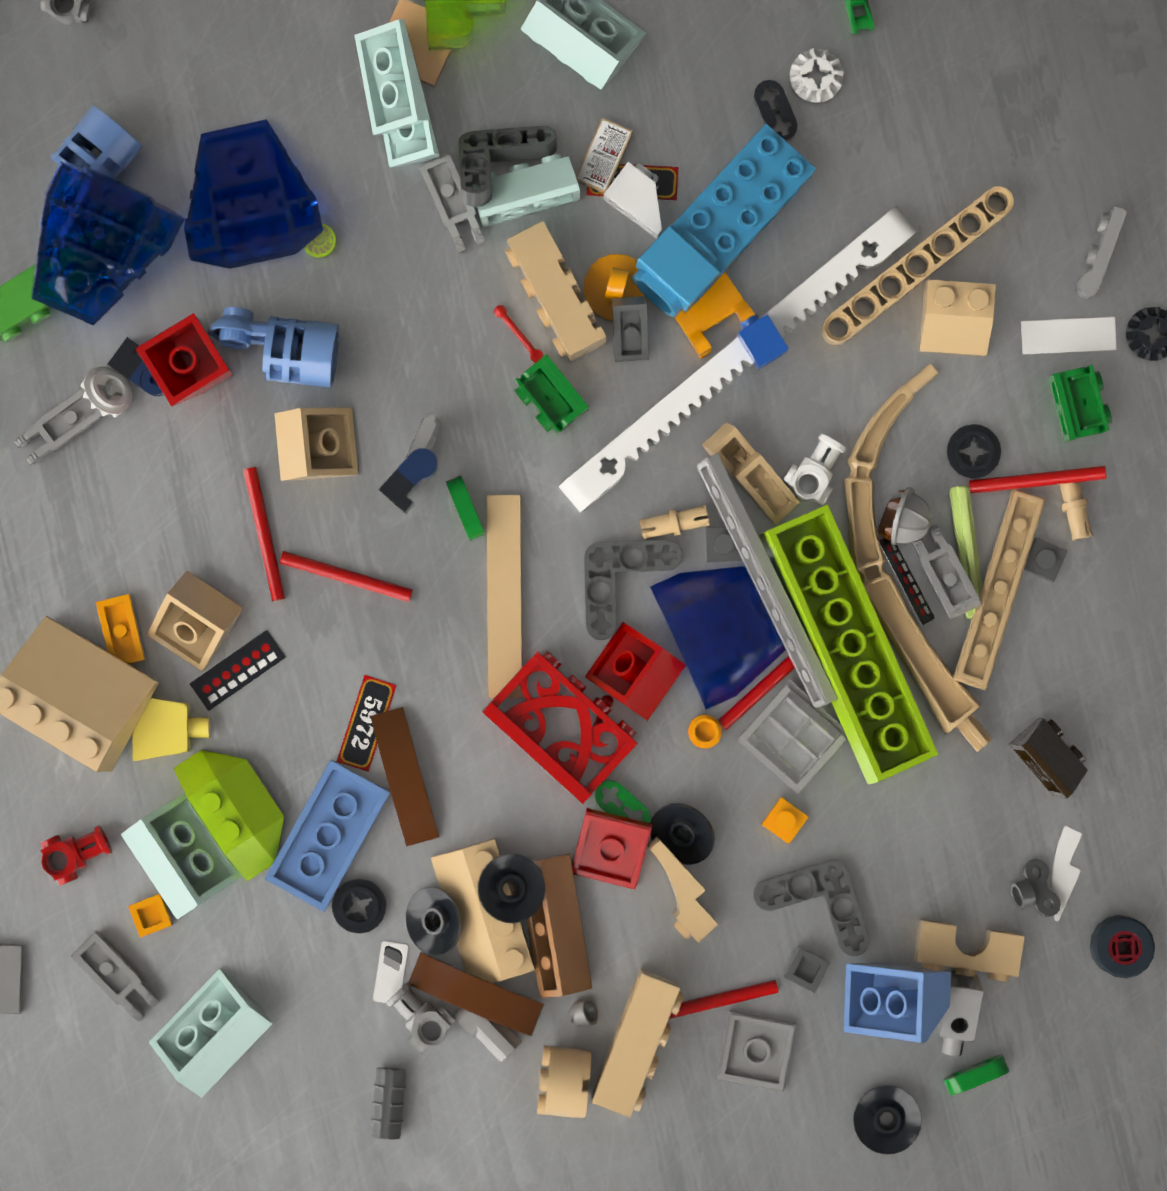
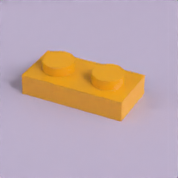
(121, 628)

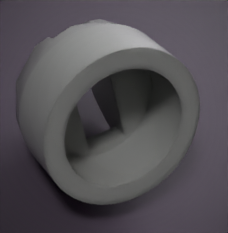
(583, 1013)

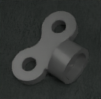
(1034, 890)

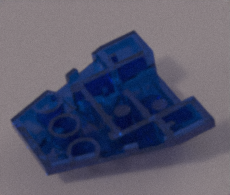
(96, 241)

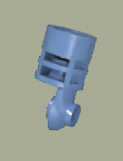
(105, 135)
(282, 345)

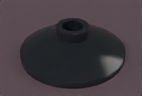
(687, 846)
(527, 888)
(424, 924)
(889, 1137)

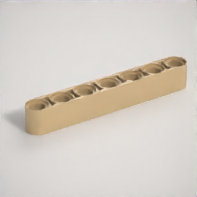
(928, 254)

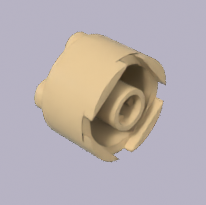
(564, 1082)

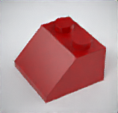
(184, 361)
(635, 671)

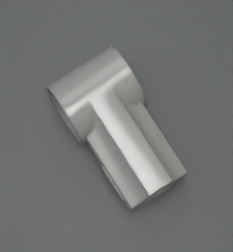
(497, 1038)

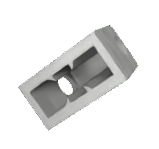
(965, 1004)

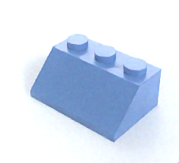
(895, 1000)

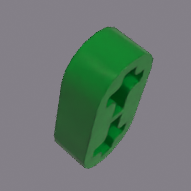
(465, 508)
(625, 796)
(976, 1075)

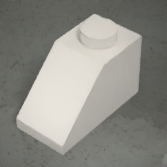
(636, 197)

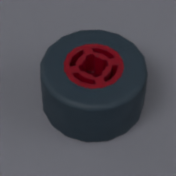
(1111, 950)

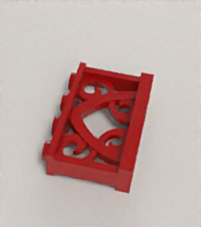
(568, 772)

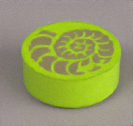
(323, 244)

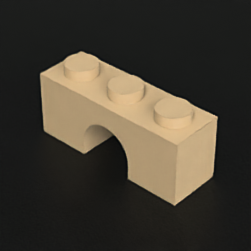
(998, 955)

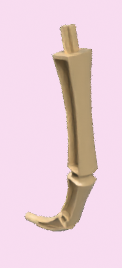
(946, 697)

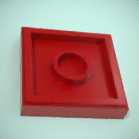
(611, 848)

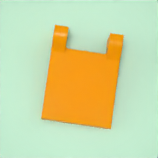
(711, 309)

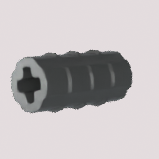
(388, 1103)

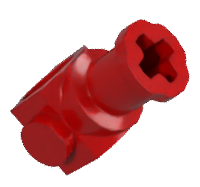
(75, 853)

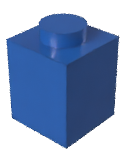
(761, 340)

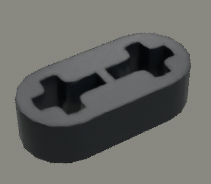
(782, 108)

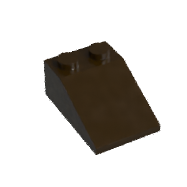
(1050, 758)

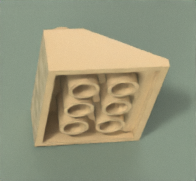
(74, 695)

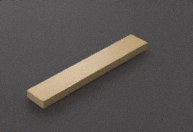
(999, 589)
(504, 592)

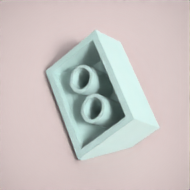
(584, 36)
(530, 190)
(180, 855)
(210, 1033)

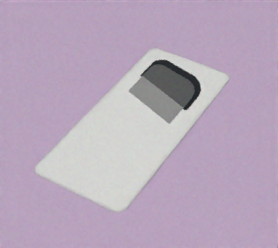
(390, 970)

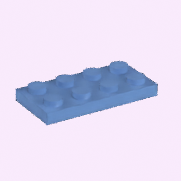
(327, 835)

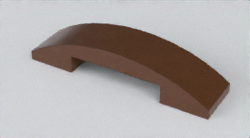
(404, 776)
(475, 994)

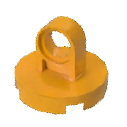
(610, 279)

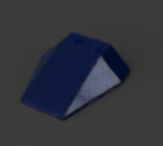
(248, 199)
(719, 629)

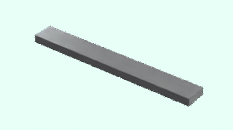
(766, 581)

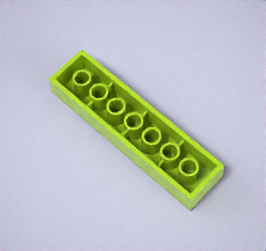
(850, 645)

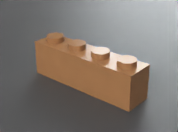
(558, 932)

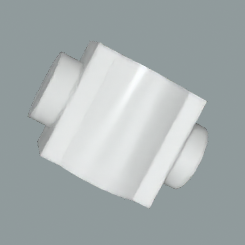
(818, 470)

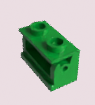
(551, 395)
(1080, 403)

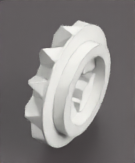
(805, 86)
(116, 386)

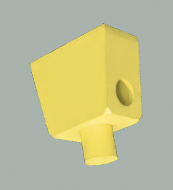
(167, 729)

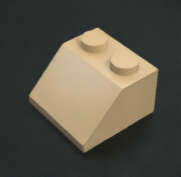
(957, 317)
(316, 443)
(194, 620)

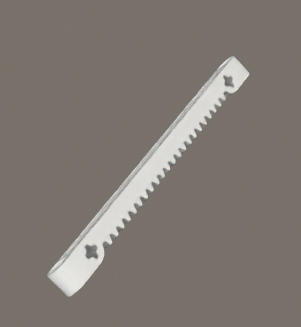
(885, 235)

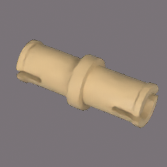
(1076, 511)
(674, 522)

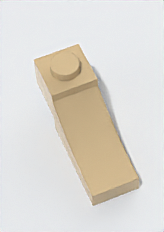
(752, 473)
(691, 915)

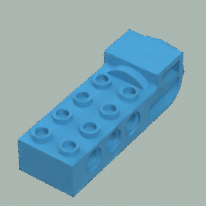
(721, 222)

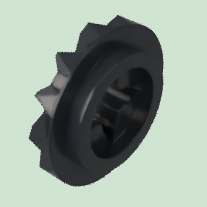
(1139, 341)
(984, 440)
(355, 921)

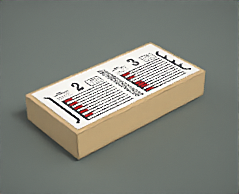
(604, 155)

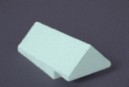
(396, 94)

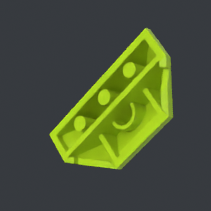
(234, 808)

